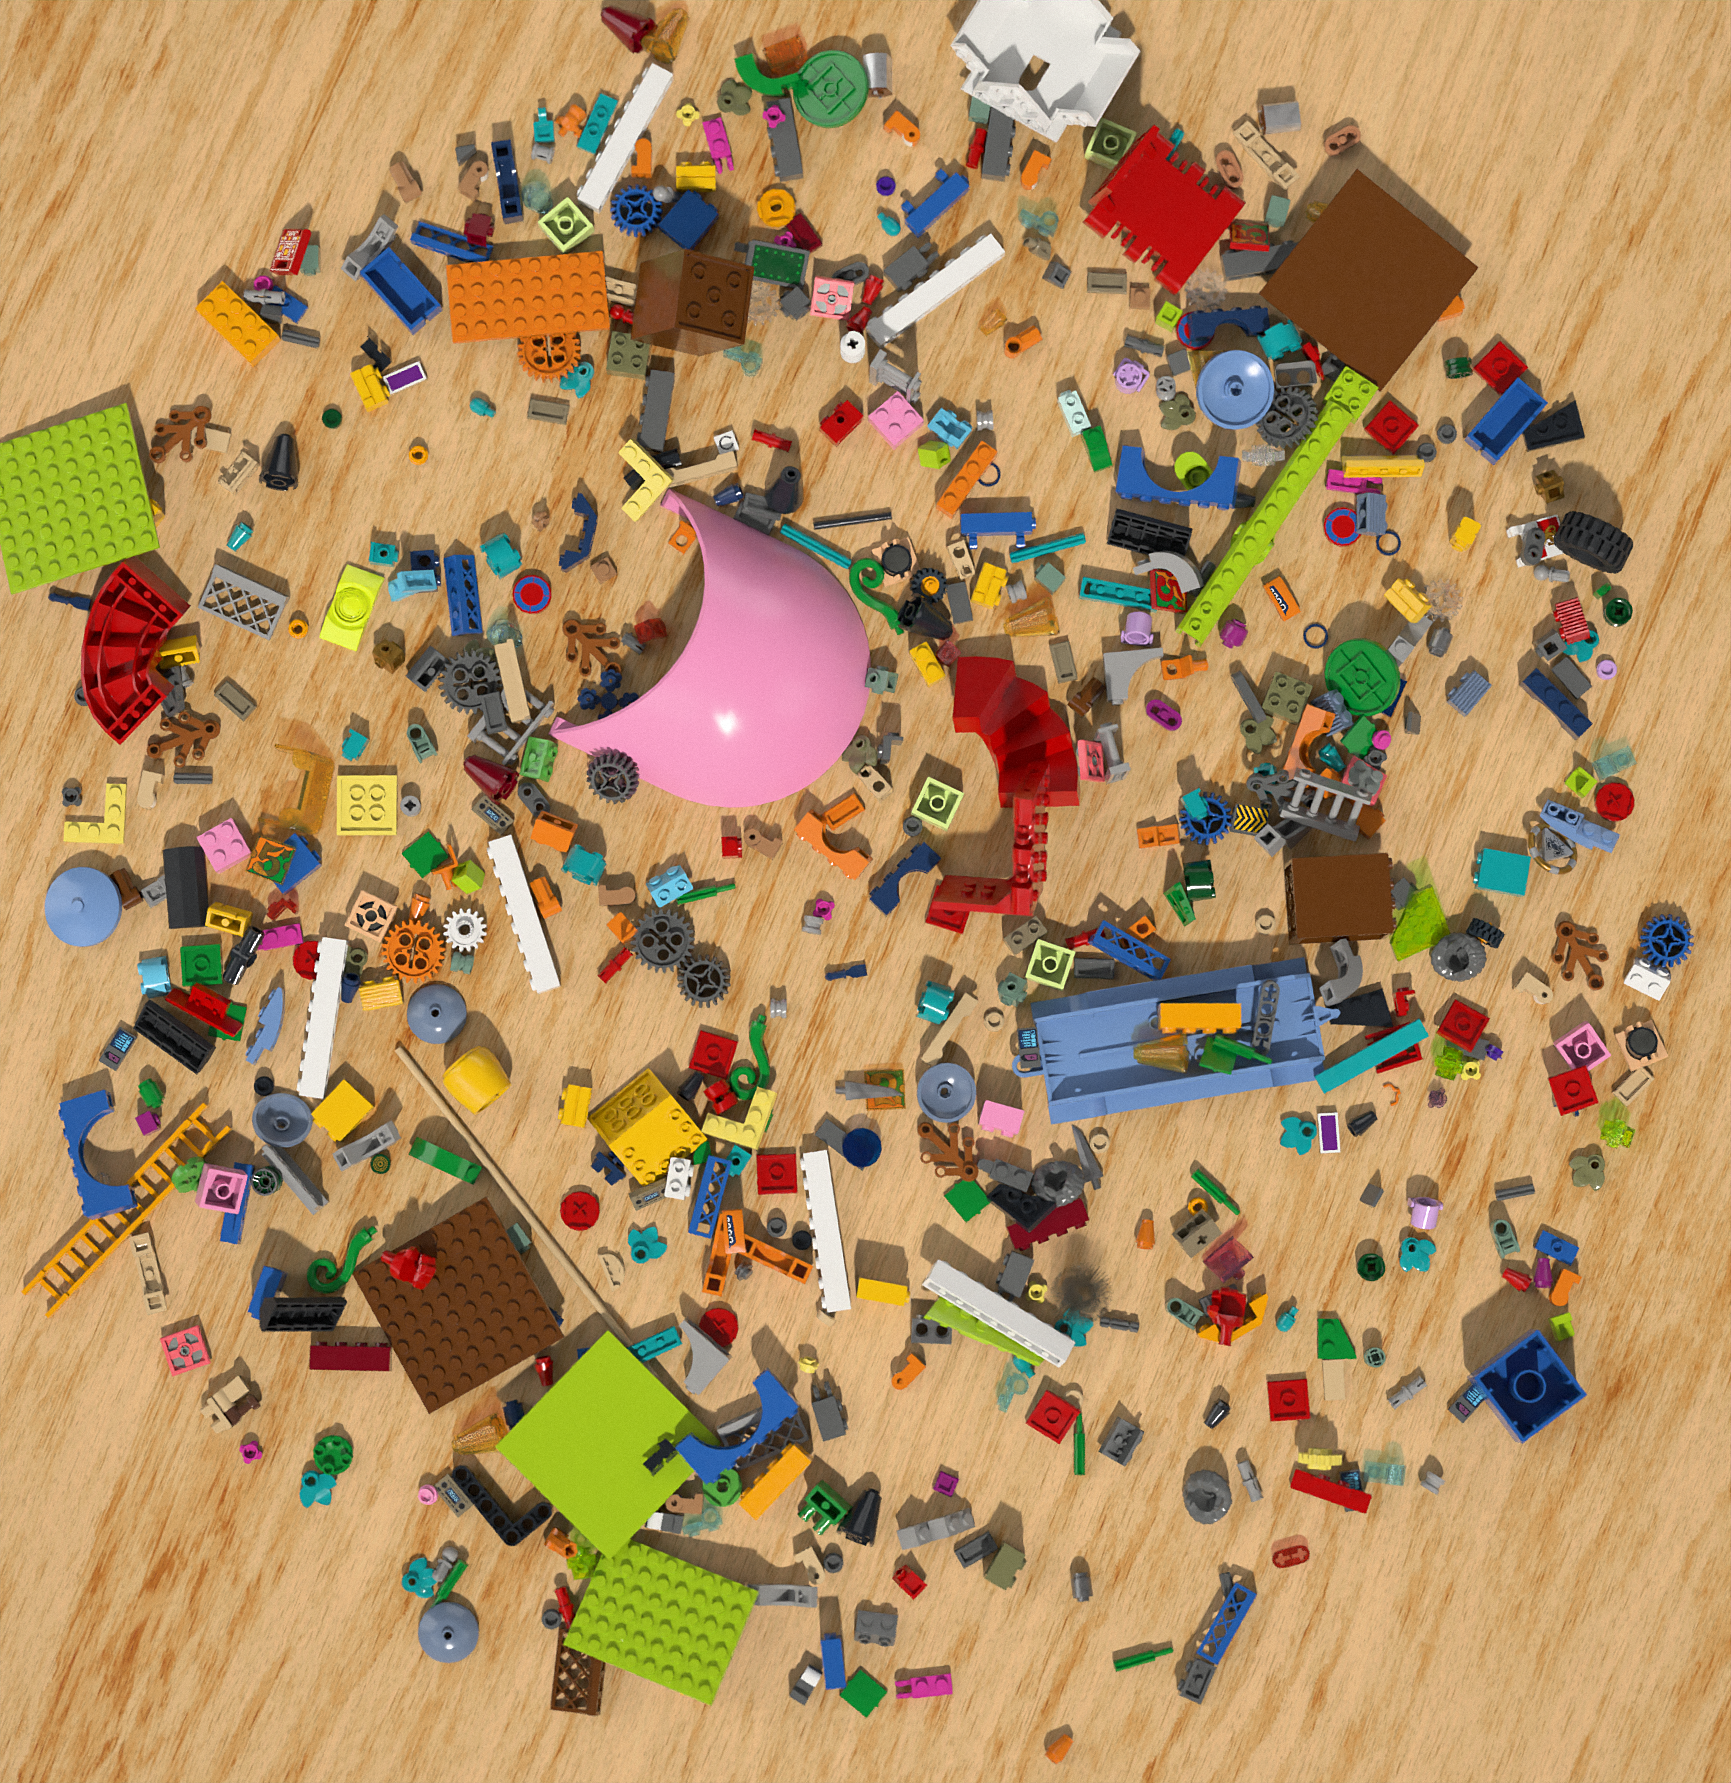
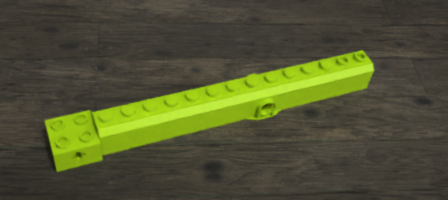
(1256, 536)

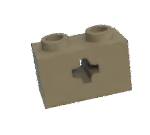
(1025, 935)
(1196, 1233)

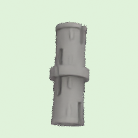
(252, 296)
(1407, 1392)
(1249, 1480)

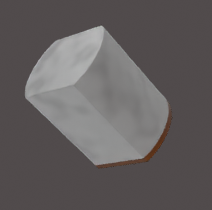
(879, 73)
(1279, 117)

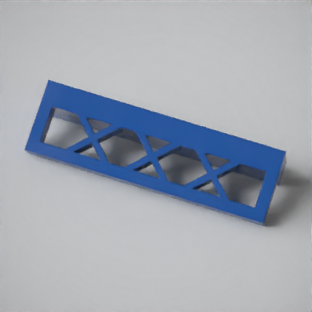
(447, 249)
(458, 595)
(1124, 956)
(698, 1209)
(234, 1223)
(1220, 1650)

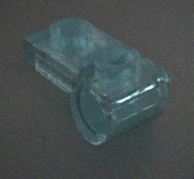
(1030, 220)
(744, 358)
(1614, 763)
(1005, 1399)
(1384, 1473)
(694, 1528)

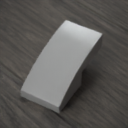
(155, 892)

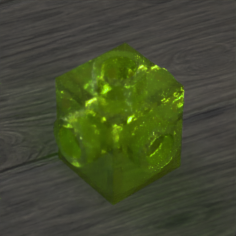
(1448, 1063)
(1617, 1134)
(582, 1564)

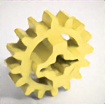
(1319, 1458)

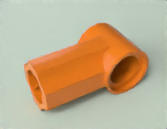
(1023, 341)
(546, 900)
(560, 1543)

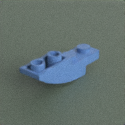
(1573, 826)
(272, 1018)

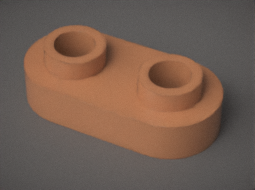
(1341, 141)
(1230, 170)

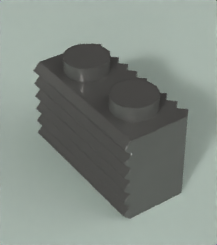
(427, 668)

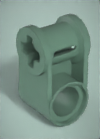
(421, 744)
(1504, 1239)
(1184, 1313)

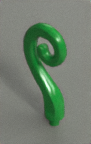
(884, 608)
(756, 1035)
(358, 1241)

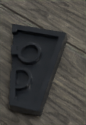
(1557, 429)
(1363, 1010)
(1020, 1207)

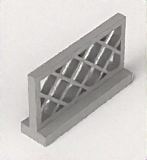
(248, 585)
(295, 1178)
(751, 1419)

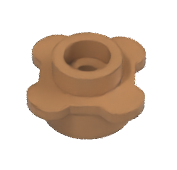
(540, 520)

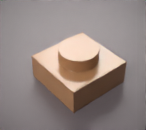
(1139, 298)
(603, 570)

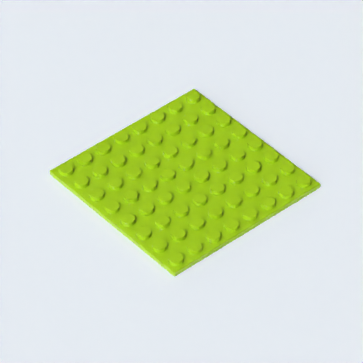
(73, 499)
(591, 1439)

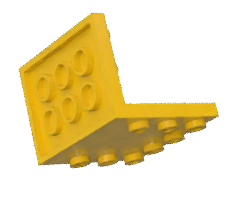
(646, 1128)

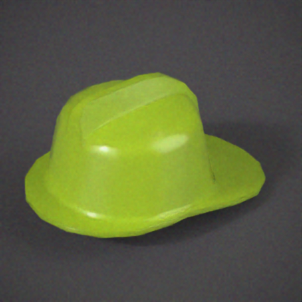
(1192, 470)

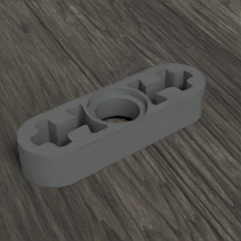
(1248, 697)

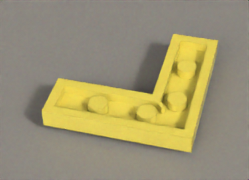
(655, 475)
(112, 829)
(752, 1130)

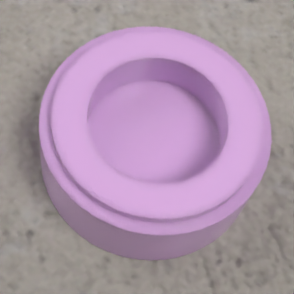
(1606, 669)

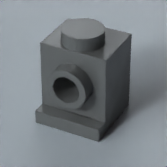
(1556, 645)

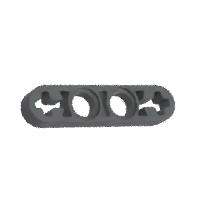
(1265, 1018)

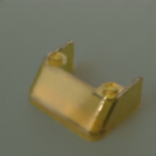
(313, 796)

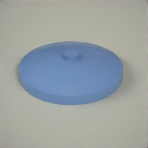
(1235, 389)
(83, 906)

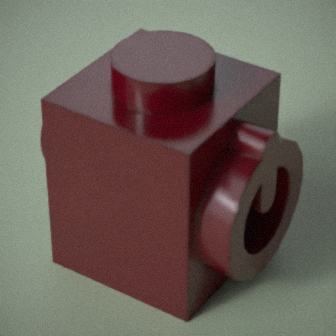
(478, 229)

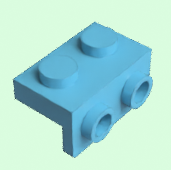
(669, 885)

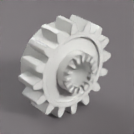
(469, 940)

